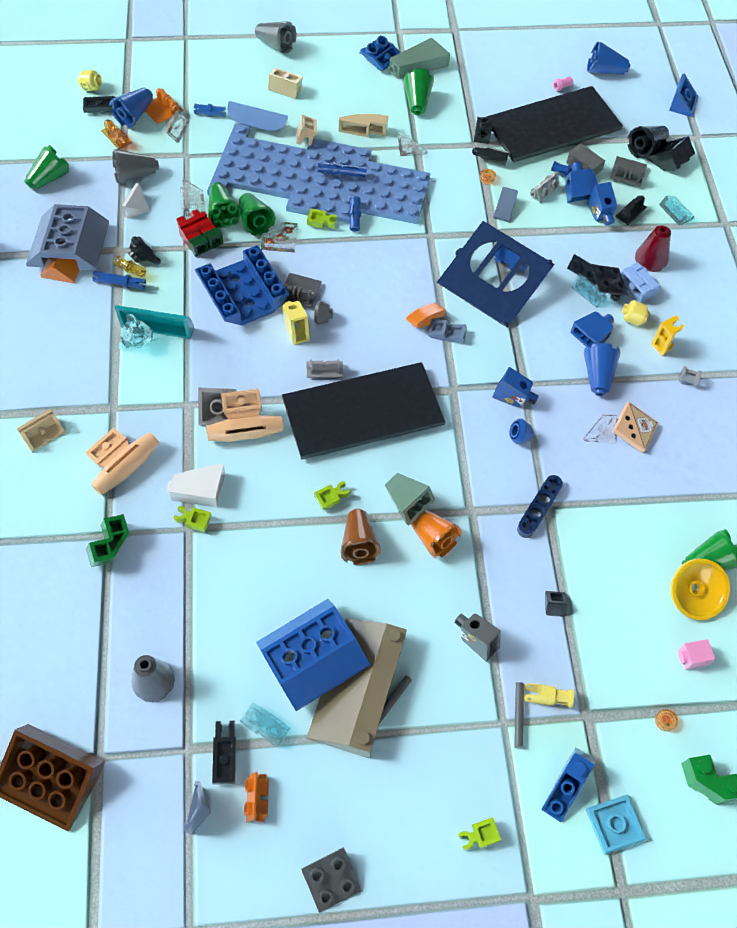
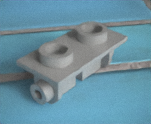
(546, 187)
(322, 369)

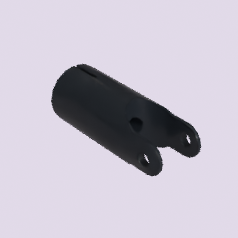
(492, 155)

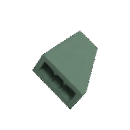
(409, 496)

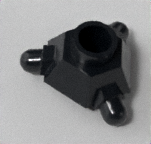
(142, 251)

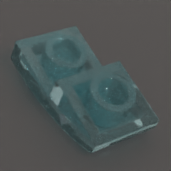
(265, 724)

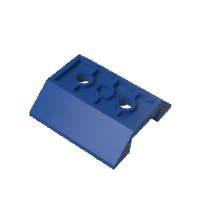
(256, 285)
(318, 661)

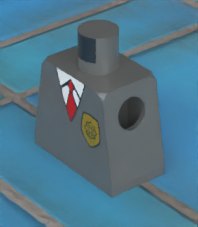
(479, 635)

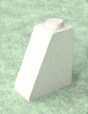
(198, 485)

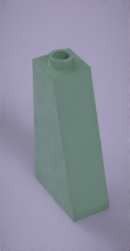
(425, 55)

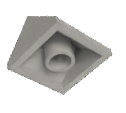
(210, 405)

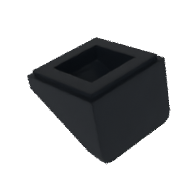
(555, 603)

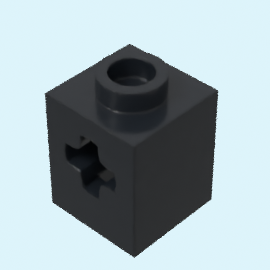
(483, 126)

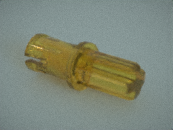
(130, 266)

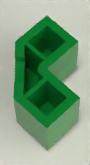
(105, 550)
(703, 778)

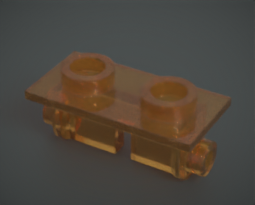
(115, 135)

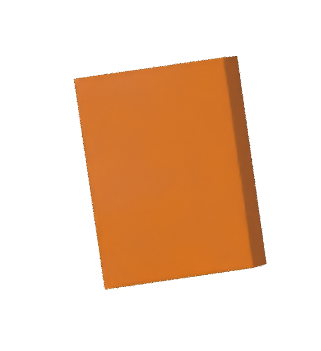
(61, 269)

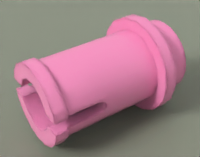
(559, 83)

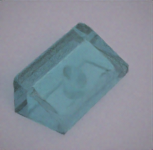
(676, 210)

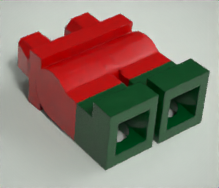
(199, 231)

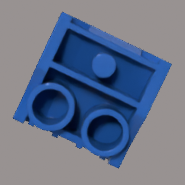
(379, 52)

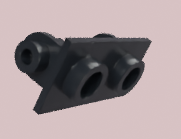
(632, 210)
(579, 265)

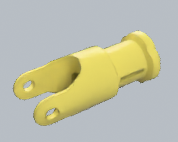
(549, 695)

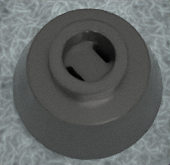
(322, 312)

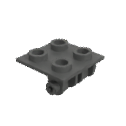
(628, 171)
(302, 289)
(331, 879)

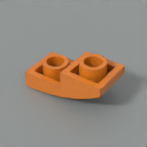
(423, 315)

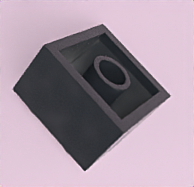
(672, 154)

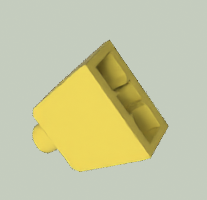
(295, 314)

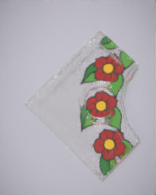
(281, 239)

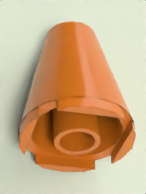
(436, 533)

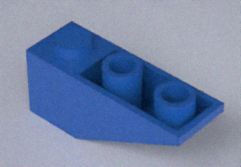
(568, 784)

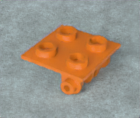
(162, 107)

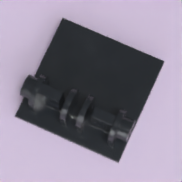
(609, 281)

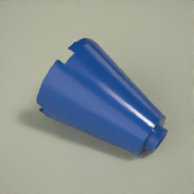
(607, 60)
(131, 106)
(601, 366)

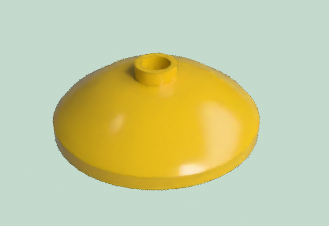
(710, 592)

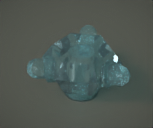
(136, 334)

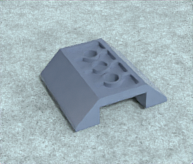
(81, 236)

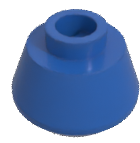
(520, 431)

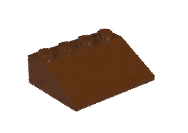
(47, 776)

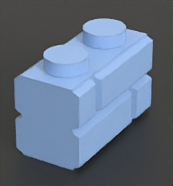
(640, 282)

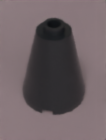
(646, 139)

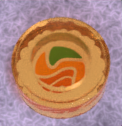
(487, 176)
(666, 720)

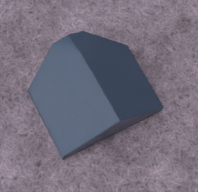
(198, 810)

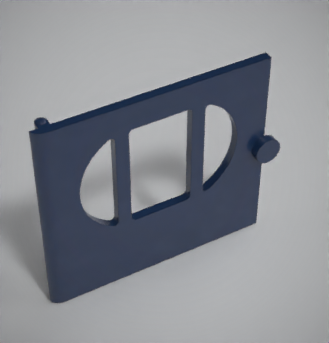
(493, 301)

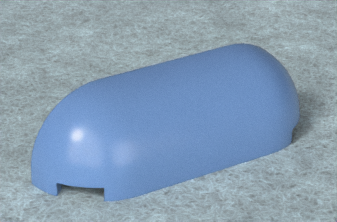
(256, 117)

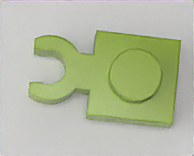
(320, 218)
(329, 496)
(195, 520)
(484, 833)

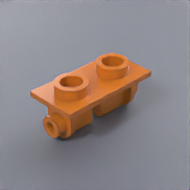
(254, 808)

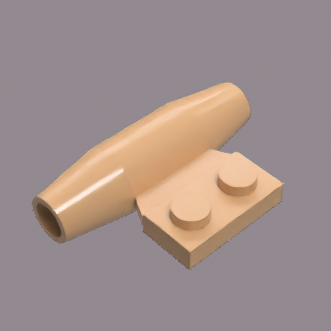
(243, 419)
(119, 458)

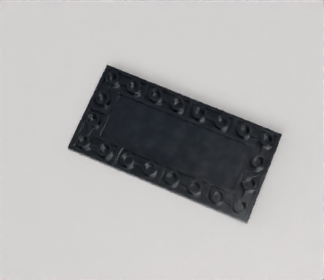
(553, 123)
(362, 410)

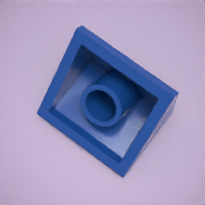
(684, 97)

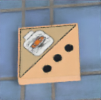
(635, 427)

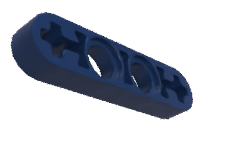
(540, 506)

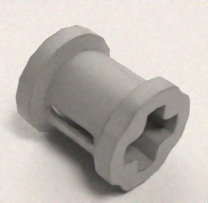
(690, 376)

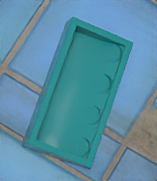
(159, 322)

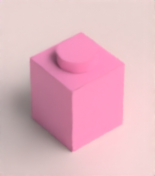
(696, 654)

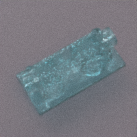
(588, 290)

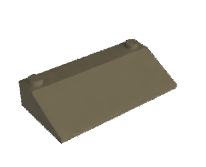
(352, 711)

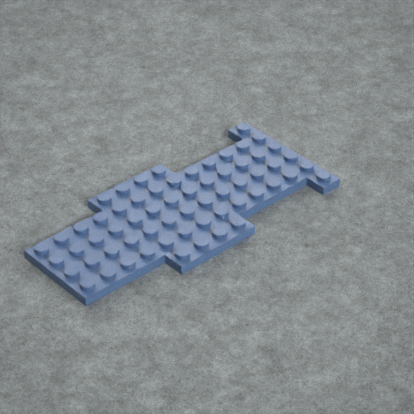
(293, 175)

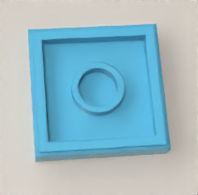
(615, 824)

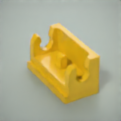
(665, 335)

